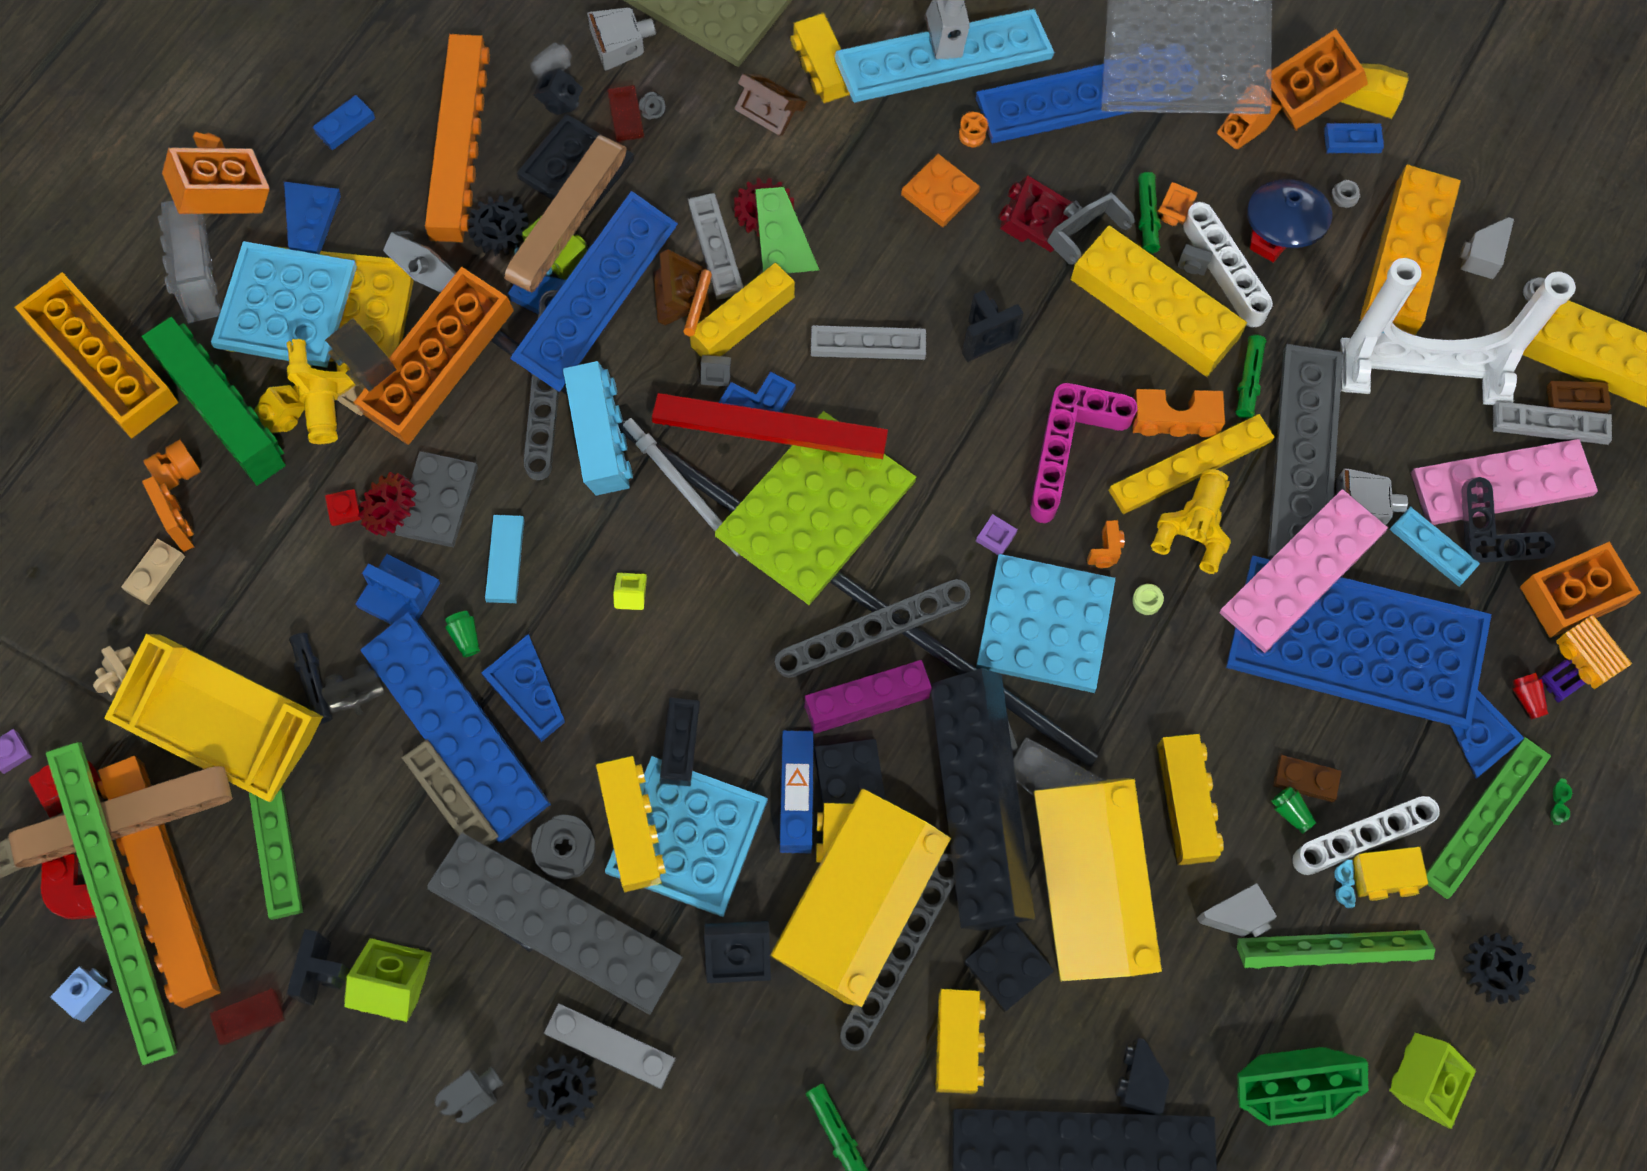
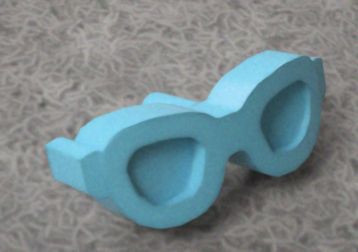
(1344, 874)

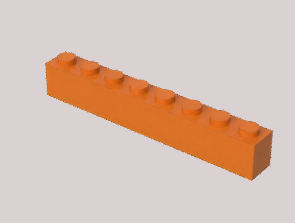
(456, 138)
(162, 896)

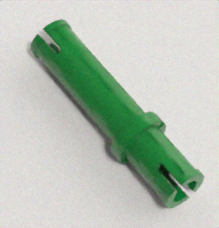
(1149, 221)
(1250, 387)
(835, 1129)

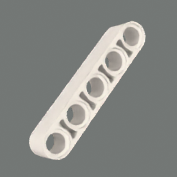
(1228, 276)
(1376, 826)

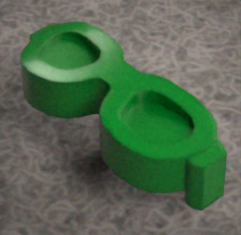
(1561, 794)

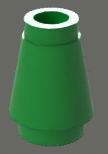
(463, 633)
(1293, 809)

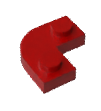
(61, 889)

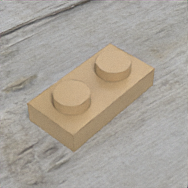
(153, 571)

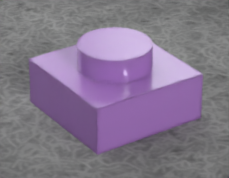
(996, 535)
(12, 751)

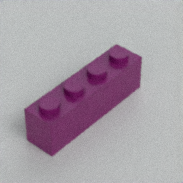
(867, 696)

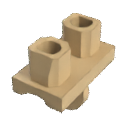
(115, 665)

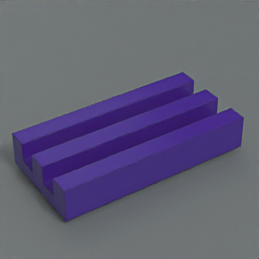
(1555, 686)

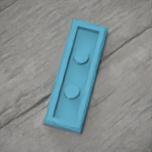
(1434, 546)
(504, 559)

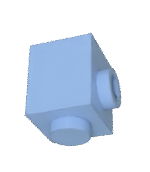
(82, 993)

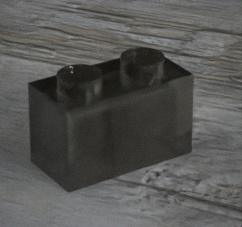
(360, 354)

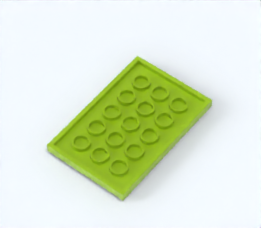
(813, 514)

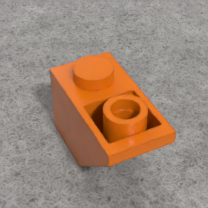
(1242, 128)

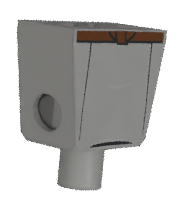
(946, 18)
(618, 35)
(1372, 492)

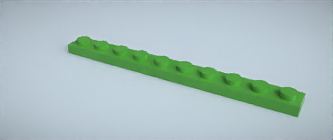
(111, 903)

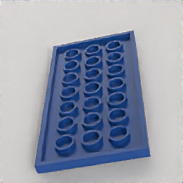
(1377, 651)

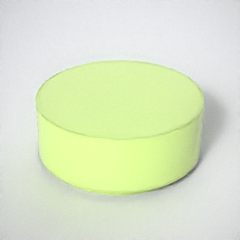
(1148, 599)

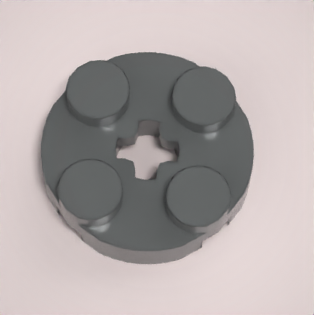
(554, 832)

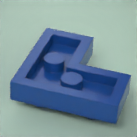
(772, 395)

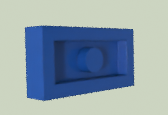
(343, 122)
(1353, 138)

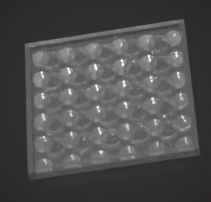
(1188, 56)

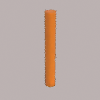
(697, 303)

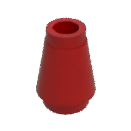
(1531, 695)

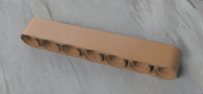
(565, 214)
(126, 815)

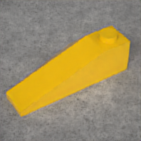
(1383, 90)

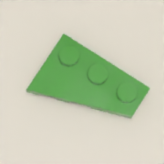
(781, 233)

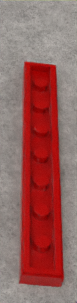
(770, 426)

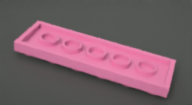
(1517, 477)
(1303, 570)

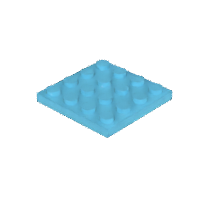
(283, 298)
(1046, 623)
(701, 837)

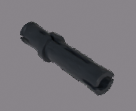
(300, 646)

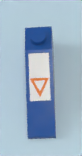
(796, 792)

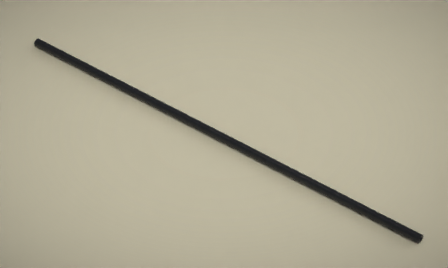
(866, 599)

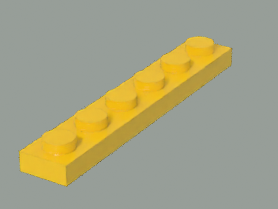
(1191, 463)

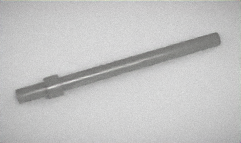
(647, 445)

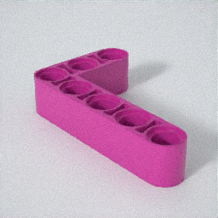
(1061, 440)

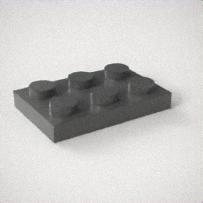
(440, 499)

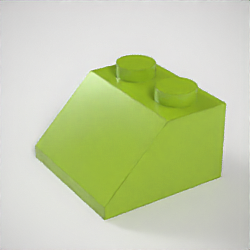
(387, 980)
(1432, 1079)

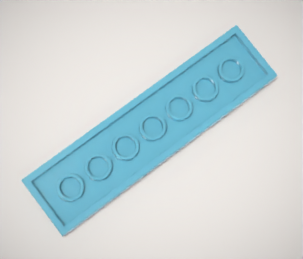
(911, 63)

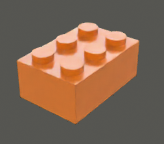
(1317, 79)
(215, 181)
(1579, 588)

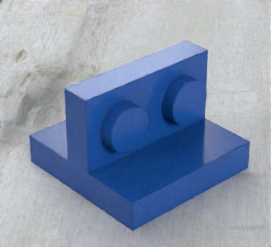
(396, 590)

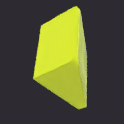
(630, 591)

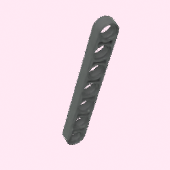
(541, 424)
(882, 616)
(897, 966)

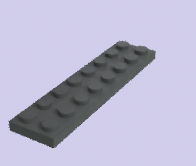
(1304, 440)
(555, 923)

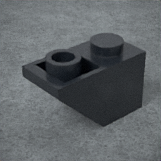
(1145, 1081)

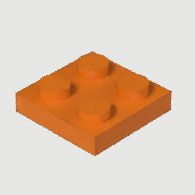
(940, 190)
(169, 513)

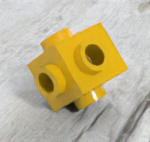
(279, 408)

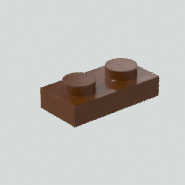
(1579, 396)
(1307, 778)

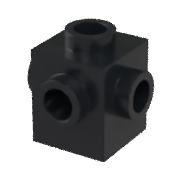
(558, 91)

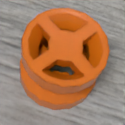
(971, 122)

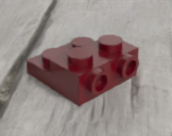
(1033, 212)

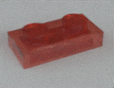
(625, 113)
(247, 1017)

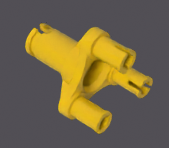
(317, 391)
(1198, 521)

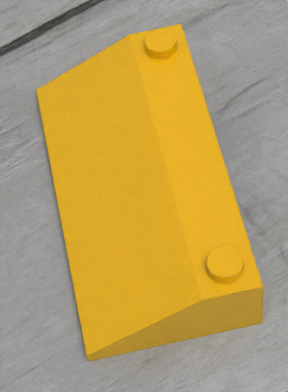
(212, 716)
(1097, 880)
(860, 898)

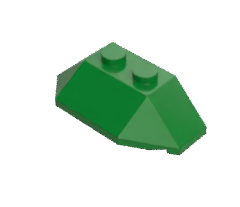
(1301, 1085)

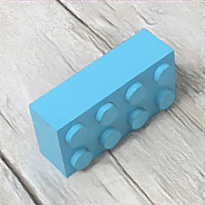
(597, 428)

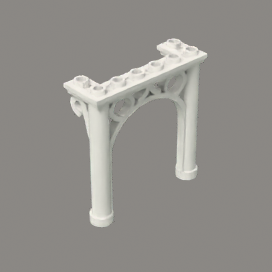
(1484, 357)

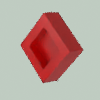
(343, 507)

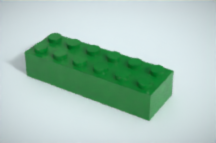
(215, 399)

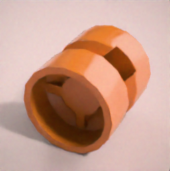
(172, 465)

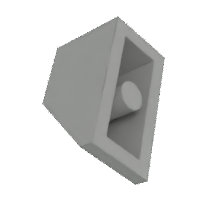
(1487, 249)
(1241, 913)

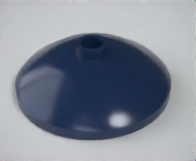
(1289, 213)

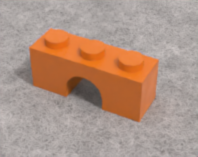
(1156, 416)

